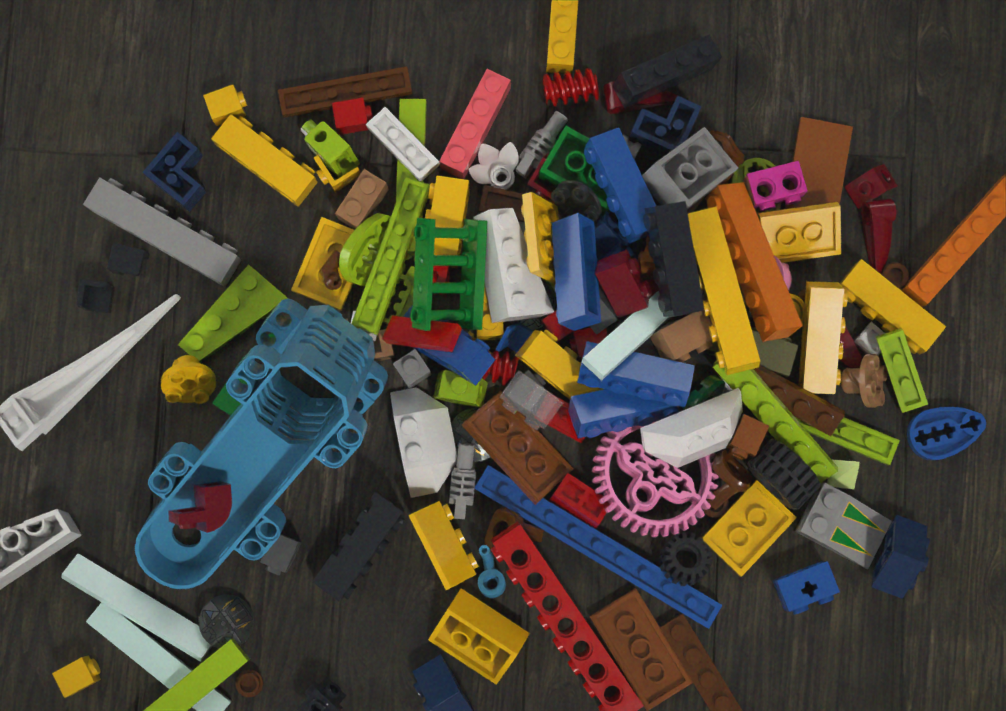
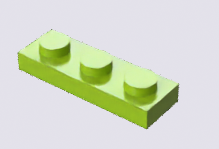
(901, 370)

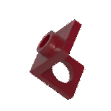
(870, 185)
(542, 188)

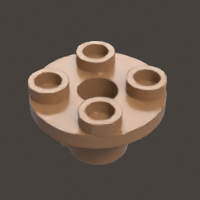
(866, 381)

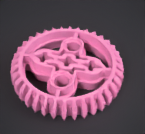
(667, 478)

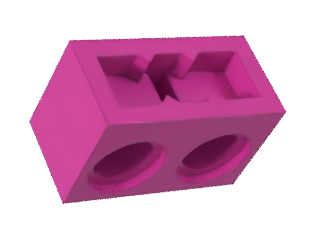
(772, 180)

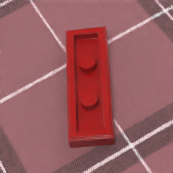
(441, 336)

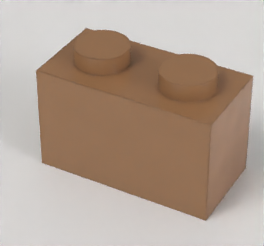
(362, 199)
(683, 337)

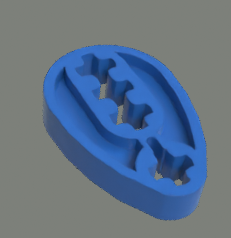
(936, 418)

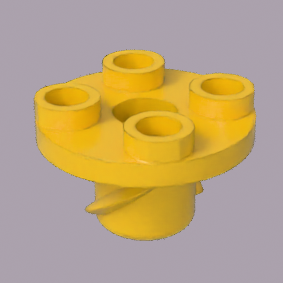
(188, 381)

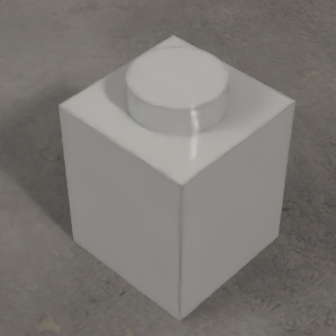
(412, 368)

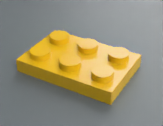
(803, 231)
(538, 232)
(309, 281)
(748, 528)

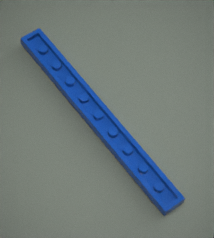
(599, 548)

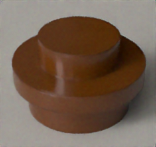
(249, 683)

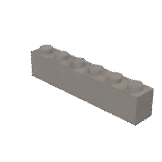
(163, 232)

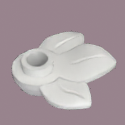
(494, 163)

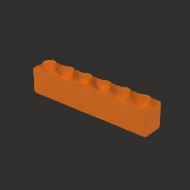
(958, 245)
(754, 263)

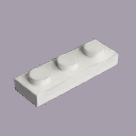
(402, 144)

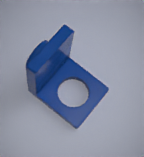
(514, 337)

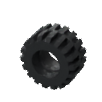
(784, 474)

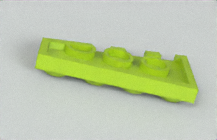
(233, 313)

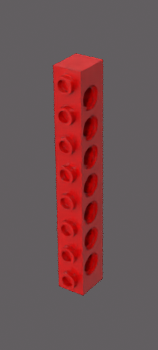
(515, 539)

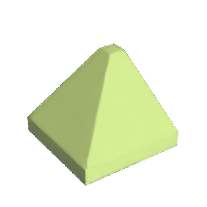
(846, 474)

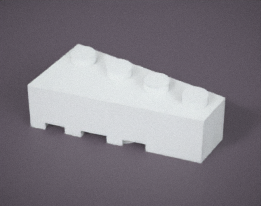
(510, 286)
(33, 542)

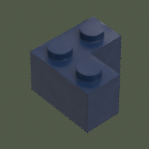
(665, 134)
(171, 170)
(610, 240)
(902, 557)
(440, 687)

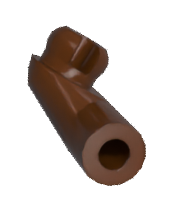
(330, 272)

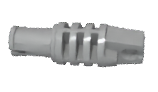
(540, 144)
(463, 480)

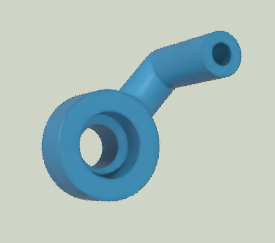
(490, 574)

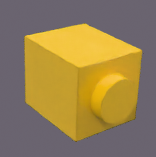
(225, 102)
(77, 676)

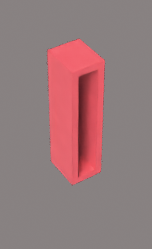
(475, 124)

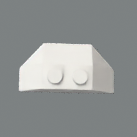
(694, 430)
(423, 440)

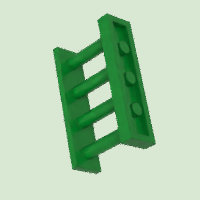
(472, 274)

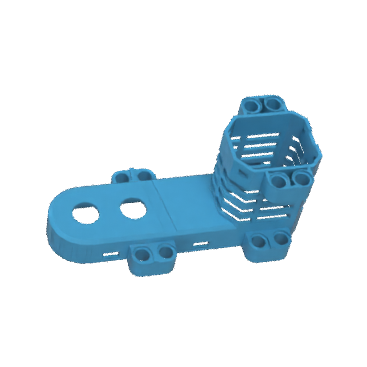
(254, 453)

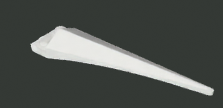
(50, 399)

